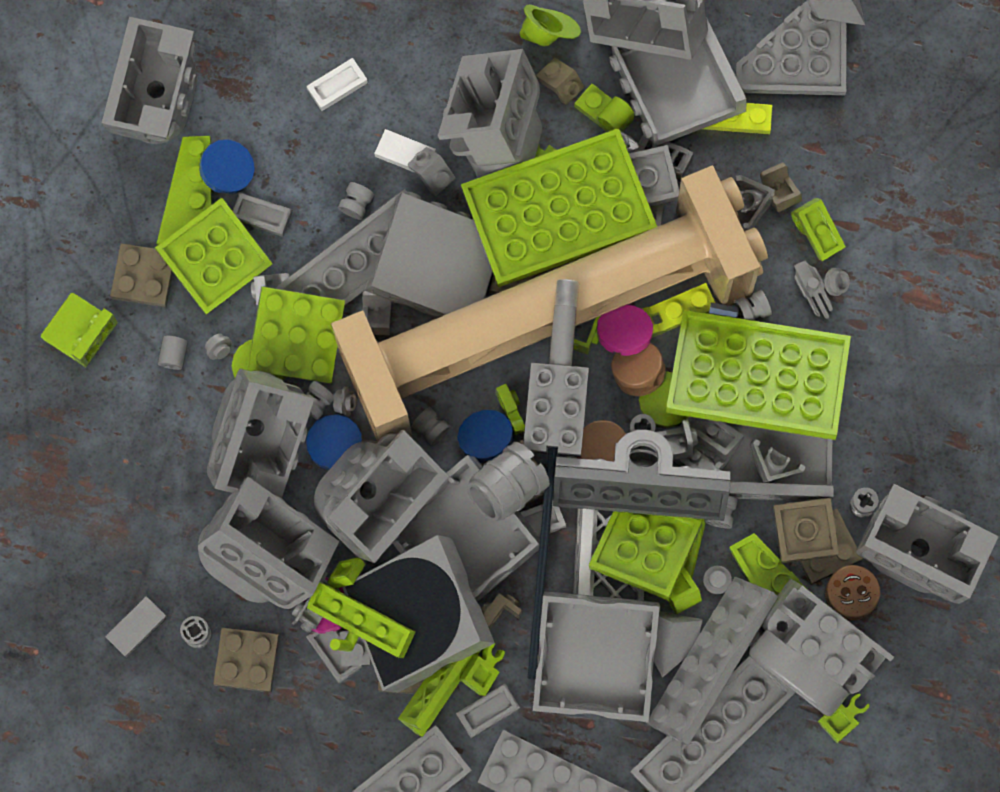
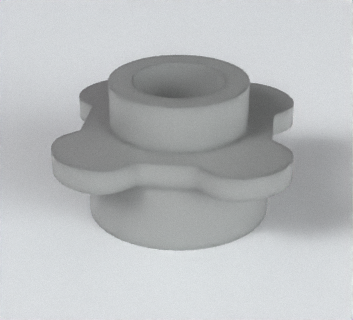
(344, 401)

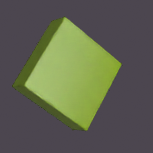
(346, 572)

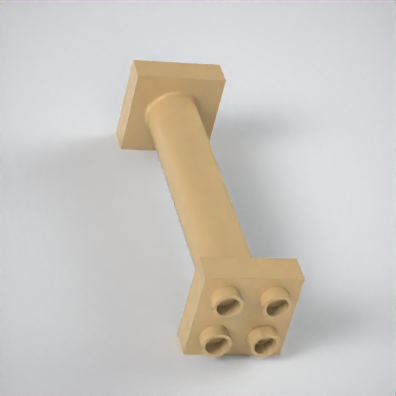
(701, 240)

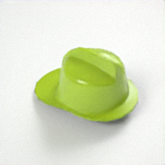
(547, 25)

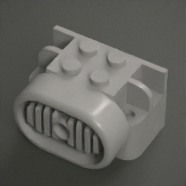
(648, 25)
(150, 60)
(493, 111)
(267, 448)
(396, 486)
(950, 545)
(265, 548)
(815, 649)

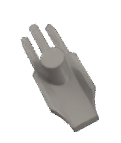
(811, 286)

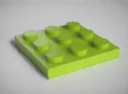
(213, 256)
(295, 335)
(645, 550)

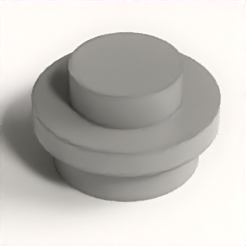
(836, 281)
(218, 346)
(717, 580)

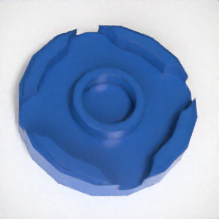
(226, 166)
(485, 435)
(330, 439)

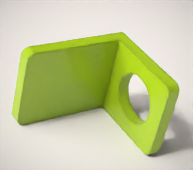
(592, 339)

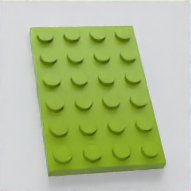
(558, 207)
(759, 374)

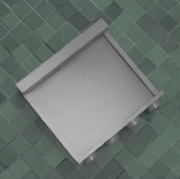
(679, 93)
(430, 259)
(809, 451)

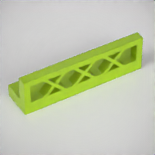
(432, 696)

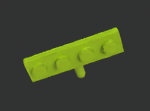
(360, 622)

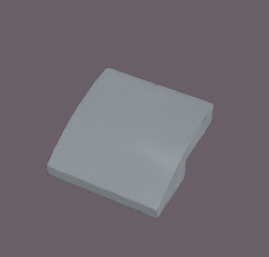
(715, 444)

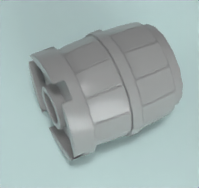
(507, 482)

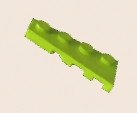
(188, 191)
(761, 564)

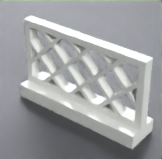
(585, 548)

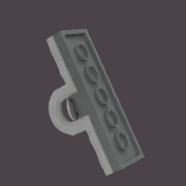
(641, 482)

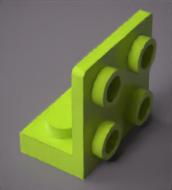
(79, 329)

